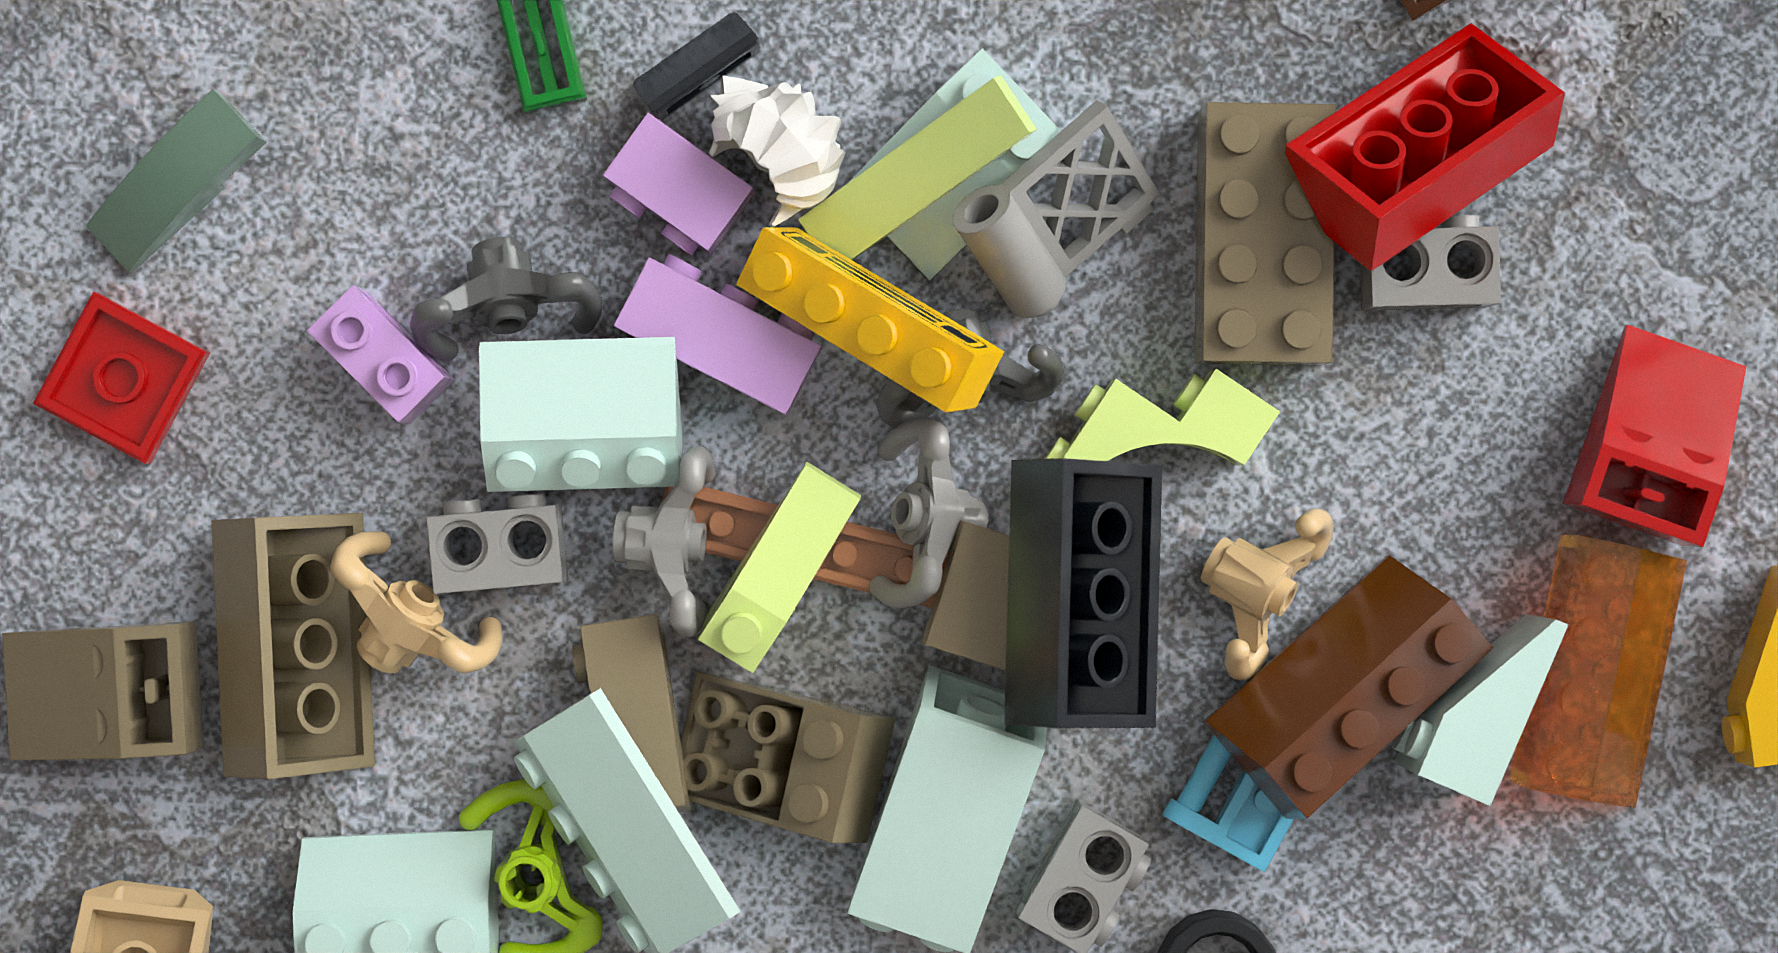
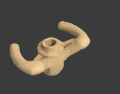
(1262, 584)
(405, 615)

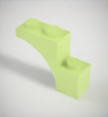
(1213, 417)

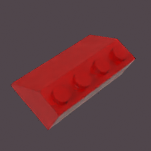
(1424, 144)

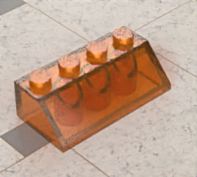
(1606, 679)

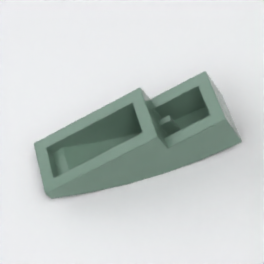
(175, 180)

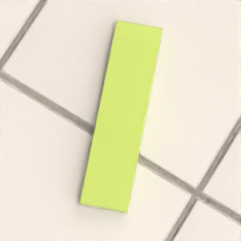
(920, 170)

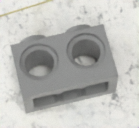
(1431, 281)
(499, 560)
(1067, 871)

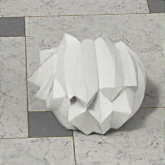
(781, 138)

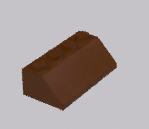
(1347, 687)

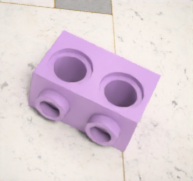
(380, 355)

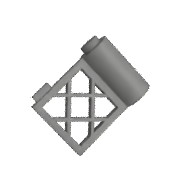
(1009, 229)

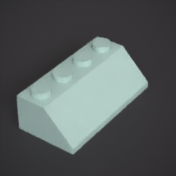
(623, 826)

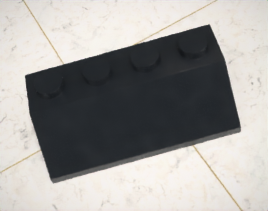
(1083, 594)

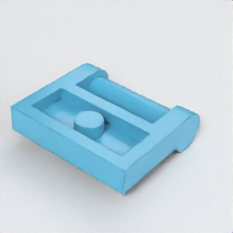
(1247, 823)

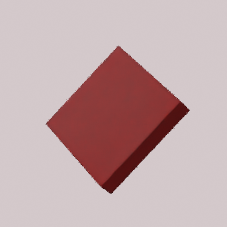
(121, 378)

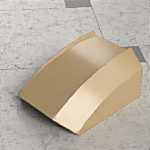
(142, 920)

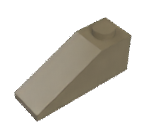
(633, 671)

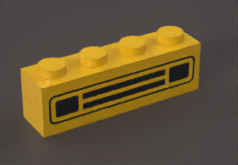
(870, 318)

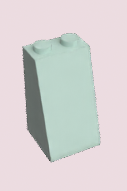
(947, 814)

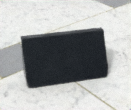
(697, 65)

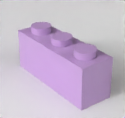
(721, 333)

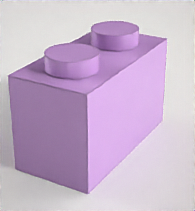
(678, 186)

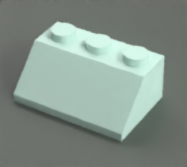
(580, 414)
(397, 893)

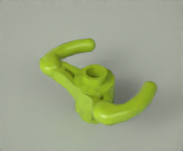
(583, 921)

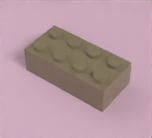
(1258, 244)

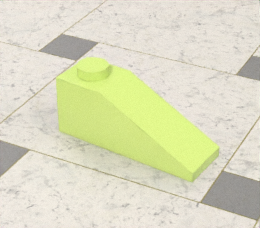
(778, 568)

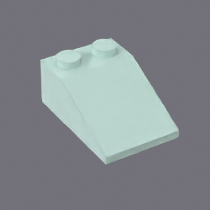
(930, 236)
(1479, 720)

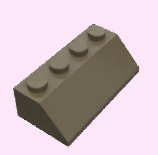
(288, 649)

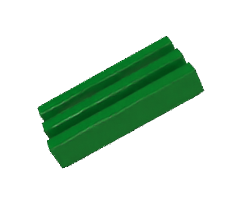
(554, 96)

